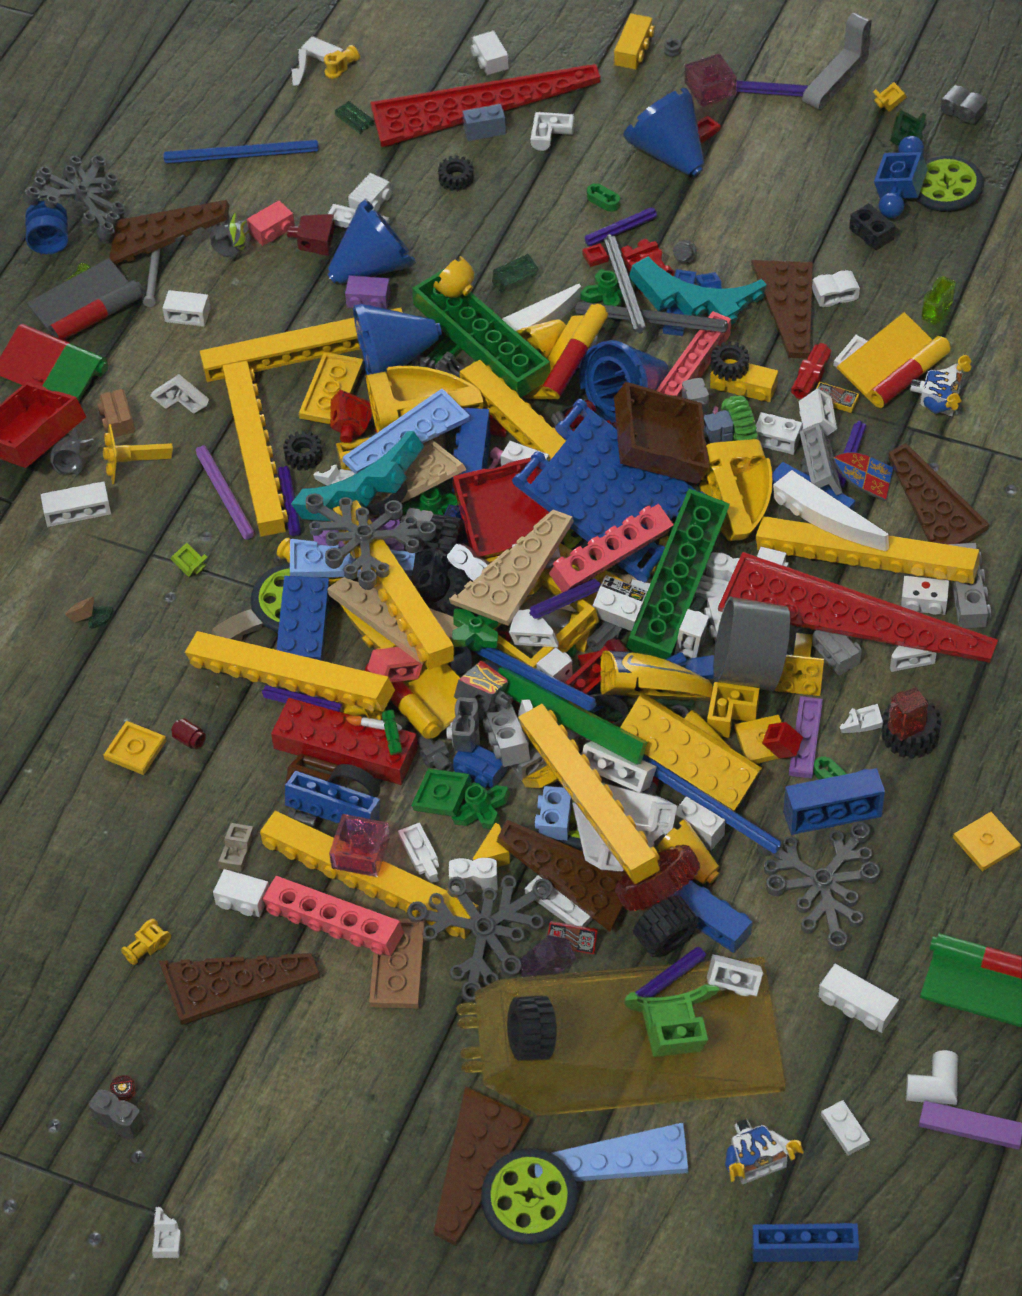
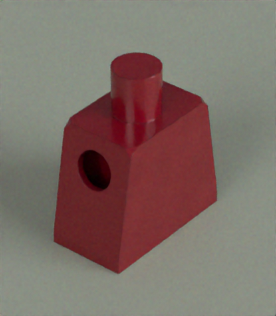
(314, 233)

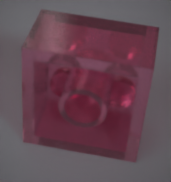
(710, 79)
(359, 845)

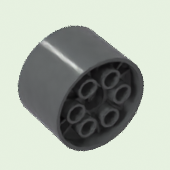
(751, 643)

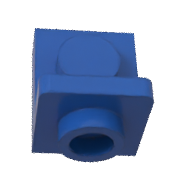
(709, 280)

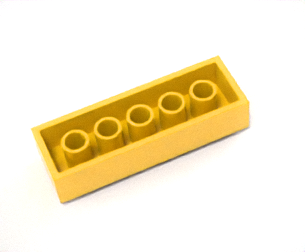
(691, 752)

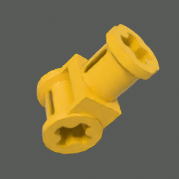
(339, 61)
(148, 940)

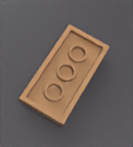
(398, 976)

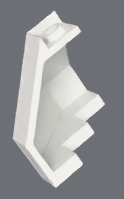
(650, 813)

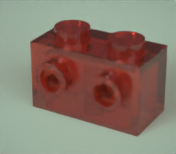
(907, 713)

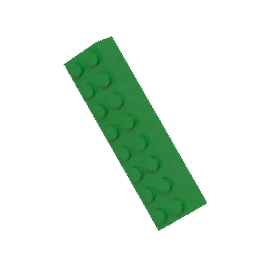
(483, 336)
(678, 575)

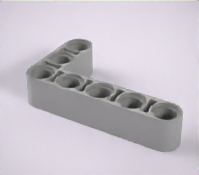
(844, 65)

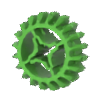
(742, 417)

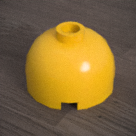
(456, 279)

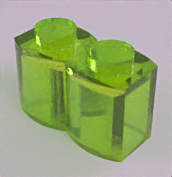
(938, 299)

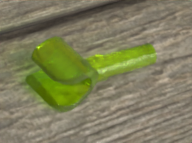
(81, 268)

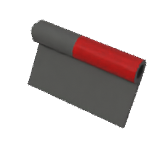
(85, 300)

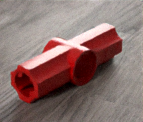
(811, 371)

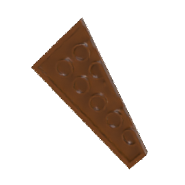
(160, 229)
(789, 301)
(938, 507)
(567, 871)
(226, 982)
(482, 1136)

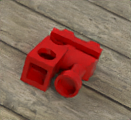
(645, 249)

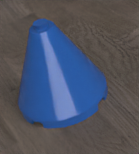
(670, 133)
(368, 247)
(391, 336)
(610, 366)

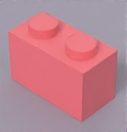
(270, 223)
(394, 664)

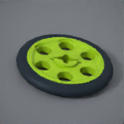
(950, 202)
(266, 587)
(505, 1220)

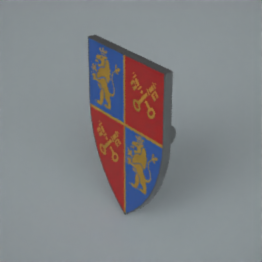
(865, 473)

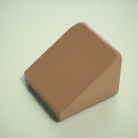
(81, 610)

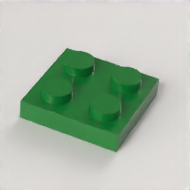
(441, 792)

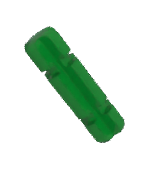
(391, 732)

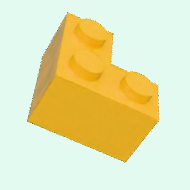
(731, 703)

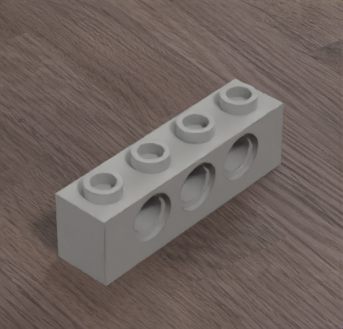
(971, 598)
(505, 734)

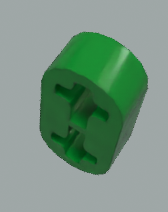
(603, 197)
(833, 768)

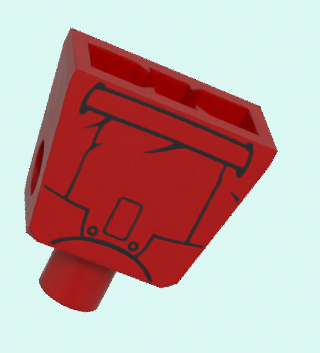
(349, 415)

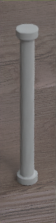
(149, 300)

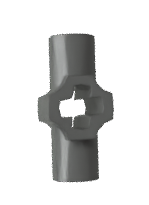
(434, 753)

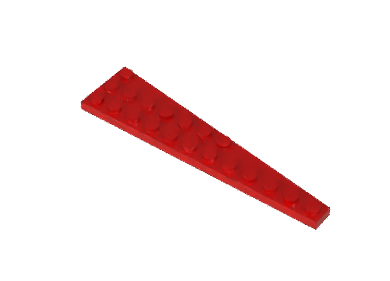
(431, 111)
(847, 612)

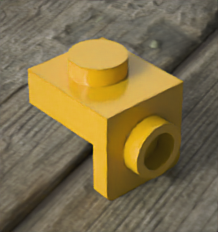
(889, 97)

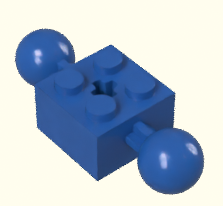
(900, 176)

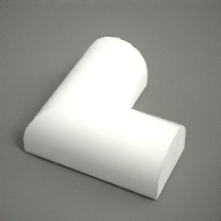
(547, 124)
(180, 390)
(940, 1086)

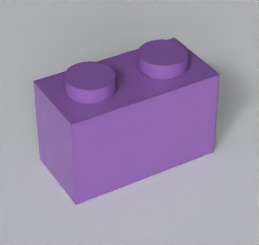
(367, 291)

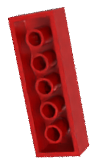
(332, 738)

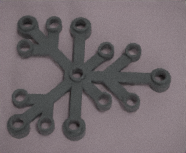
(80, 192)
(363, 535)
(827, 904)
(506, 912)

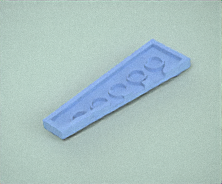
(427, 420)
(308, 560)
(634, 1155)

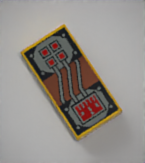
(841, 398)

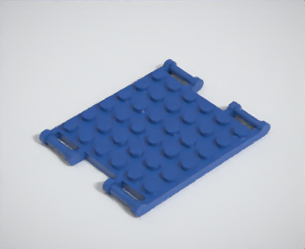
(598, 490)

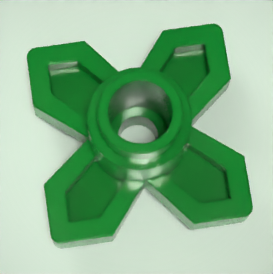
(605, 289)
(432, 501)
(474, 631)
(481, 805)

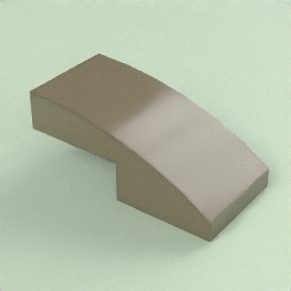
(238, 625)
(236, 847)

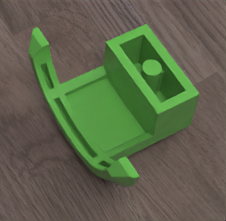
(672, 1020)

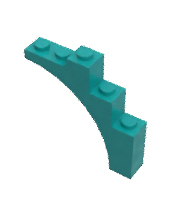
(693, 300)
(383, 475)

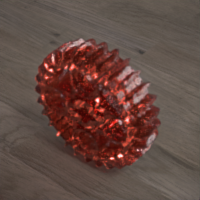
(676, 867)

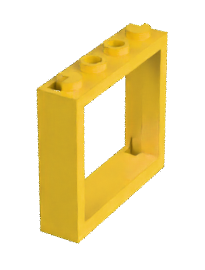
(566, 637)

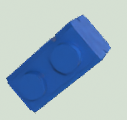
(480, 765)

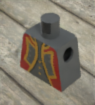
(484, 685)

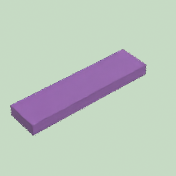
(807, 726)
(971, 1125)

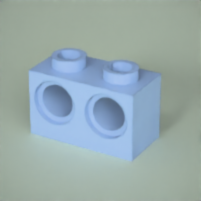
(557, 813)

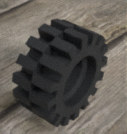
(455, 165)
(726, 369)
(303, 459)

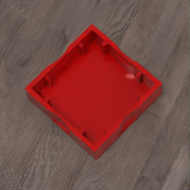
(34, 421)
(495, 509)

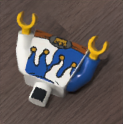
(942, 387)
(758, 1152)

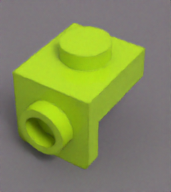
(189, 560)

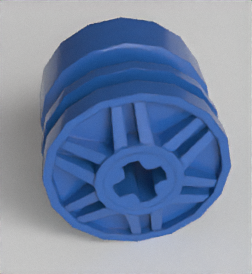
(46, 228)

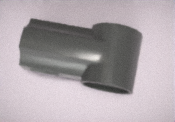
(603, 634)

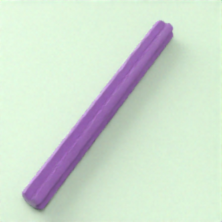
(225, 492)

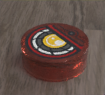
(123, 1087)

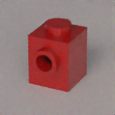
(782, 740)

